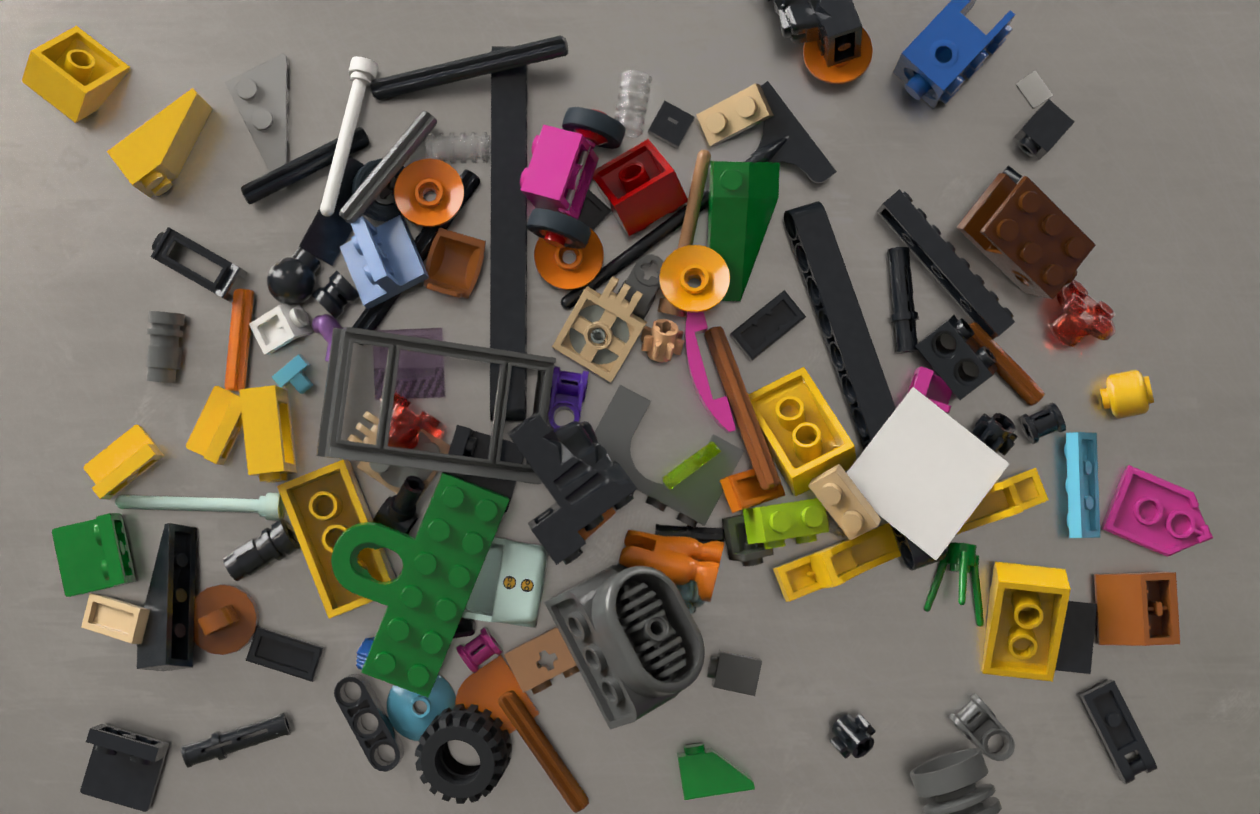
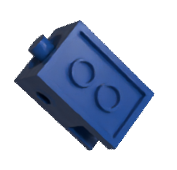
(947, 52)

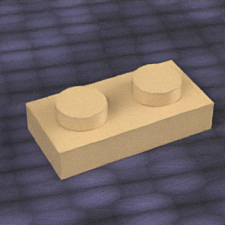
(734, 115)
(844, 502)

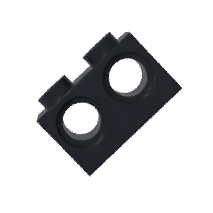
(949, 362)

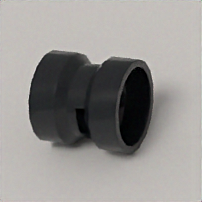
(336, 294)

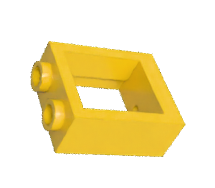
(268, 433)

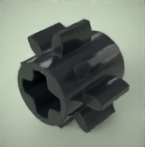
(996, 432)
(852, 736)

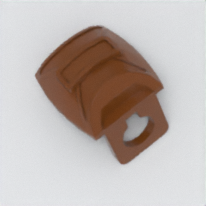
(454, 263)

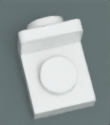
(280, 327)

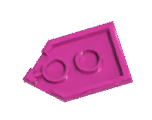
(1155, 514)

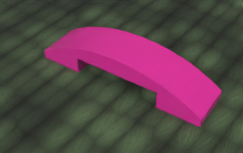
(717, 408)

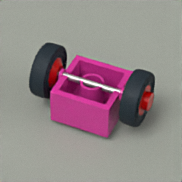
(563, 172)

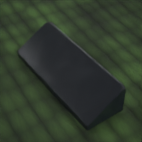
(330, 232)

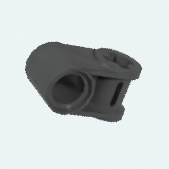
(647, 287)
(978, 724)

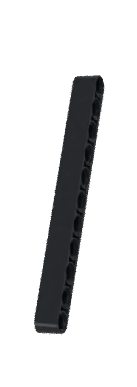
(508, 231)
(845, 336)

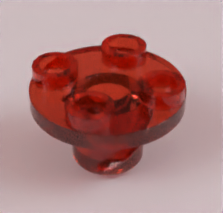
(1081, 316)
(407, 424)

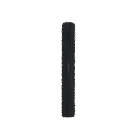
(299, 168)

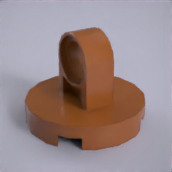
(224, 619)

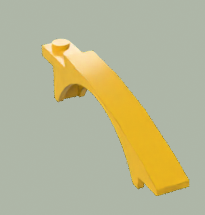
(852, 557)

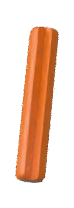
(239, 339)

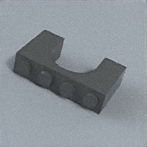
(693, 496)

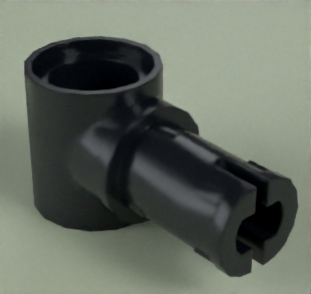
(400, 510)

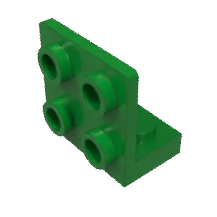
(93, 555)

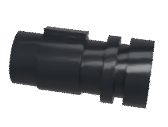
(262, 550)

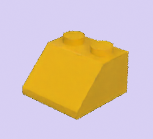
(74, 73)

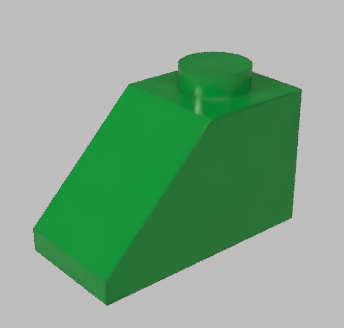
(709, 773)

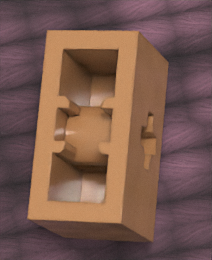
(525, 665)

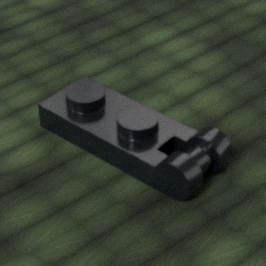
(1118, 730)

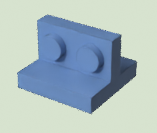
(382, 260)

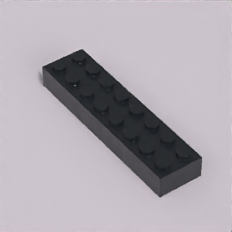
(945, 265)

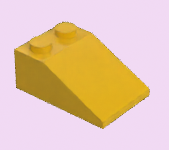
(159, 148)
(801, 430)
(1025, 621)

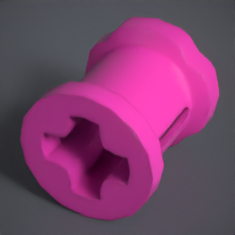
(474, 660)

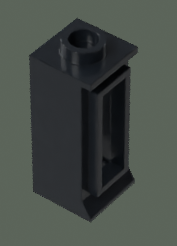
(163, 246)

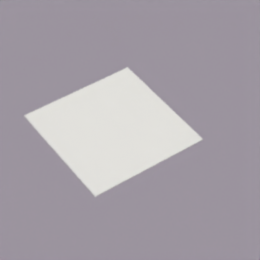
(925, 473)

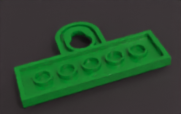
(433, 583)

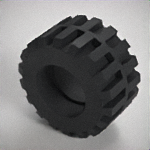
(450, 776)

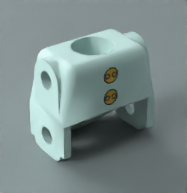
(509, 584)

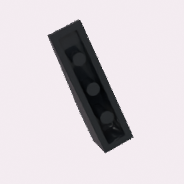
(171, 601)

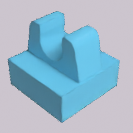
(293, 374)

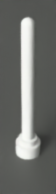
(362, 73)

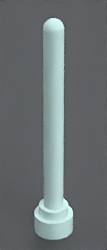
(266, 506)

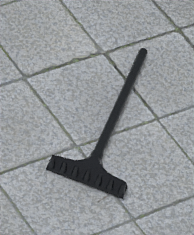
(782, 141)

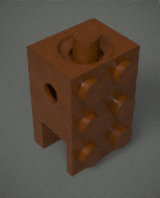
(1026, 236)

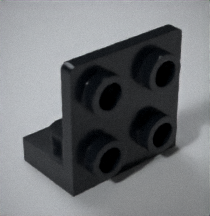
(476, 445)
(123, 767)

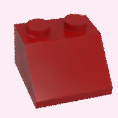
(639, 187)

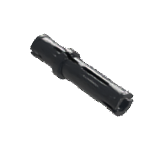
(903, 303)
(196, 753)

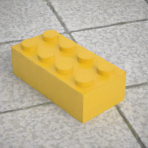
(320, 510)

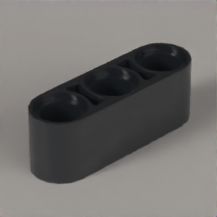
(369, 740)

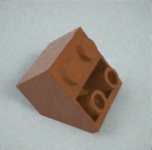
(1137, 608)

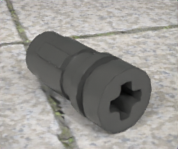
(163, 351)

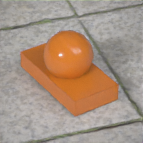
(744, 491)

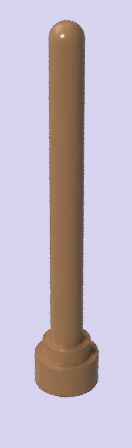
(691, 217)

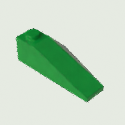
(739, 214)

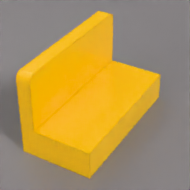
(217, 426)
(122, 462)

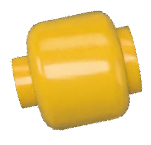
(1127, 394)

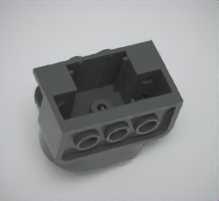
(629, 639)

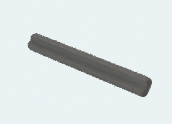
(388, 167)

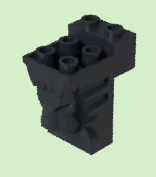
(828, 22)
(577, 477)

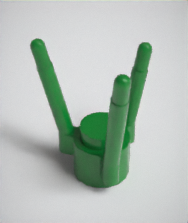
(962, 560)

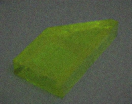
(690, 465)

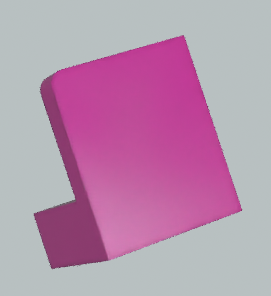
(931, 387)

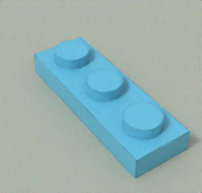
(1082, 485)

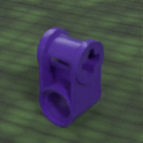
(566, 395)

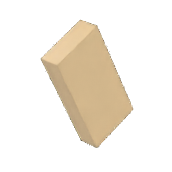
(115, 618)

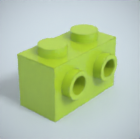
(785, 521)

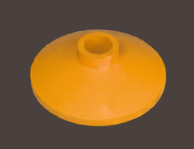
(697, 263)

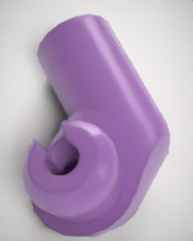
(324, 325)

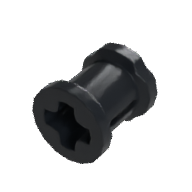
(1042, 423)

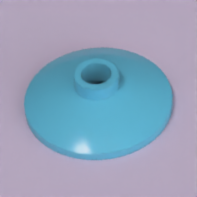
(402, 712)

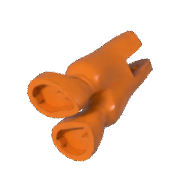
(675, 556)

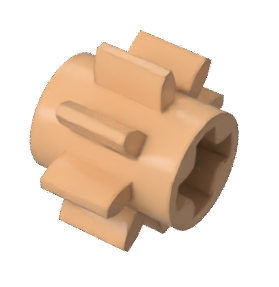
(662, 340)

